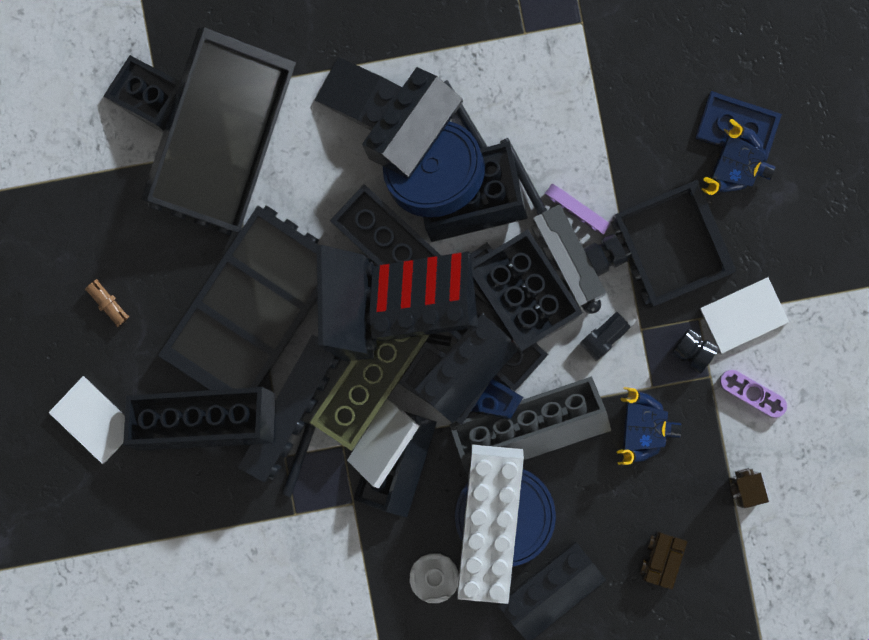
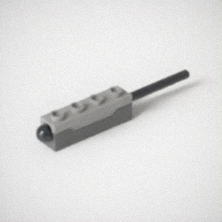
(563, 247)

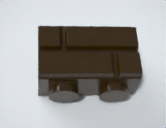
(663, 560)

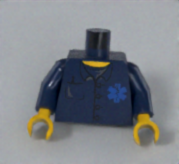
(739, 161)
(645, 427)

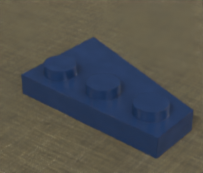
(498, 401)

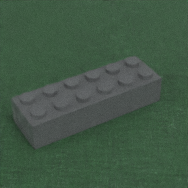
(538, 424)

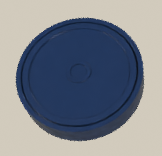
(444, 179)
(534, 519)

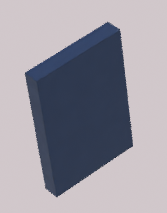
(722, 109)

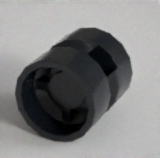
(598, 259)
(696, 351)

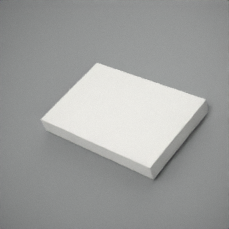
(744, 315)
(91, 419)
(383, 443)

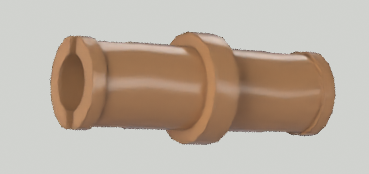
(107, 303)

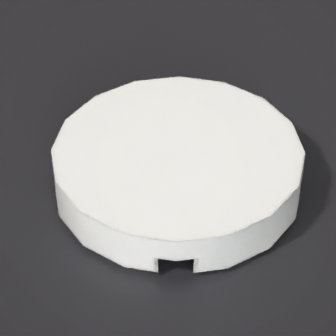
(434, 578)

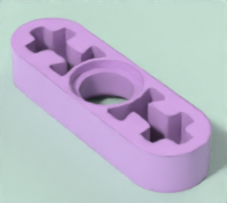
(577, 209)
(740, 379)

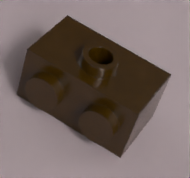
(748, 488)

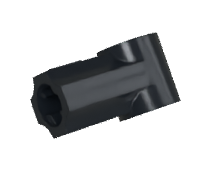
(601, 339)

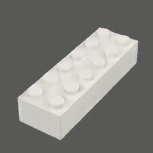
(490, 524)

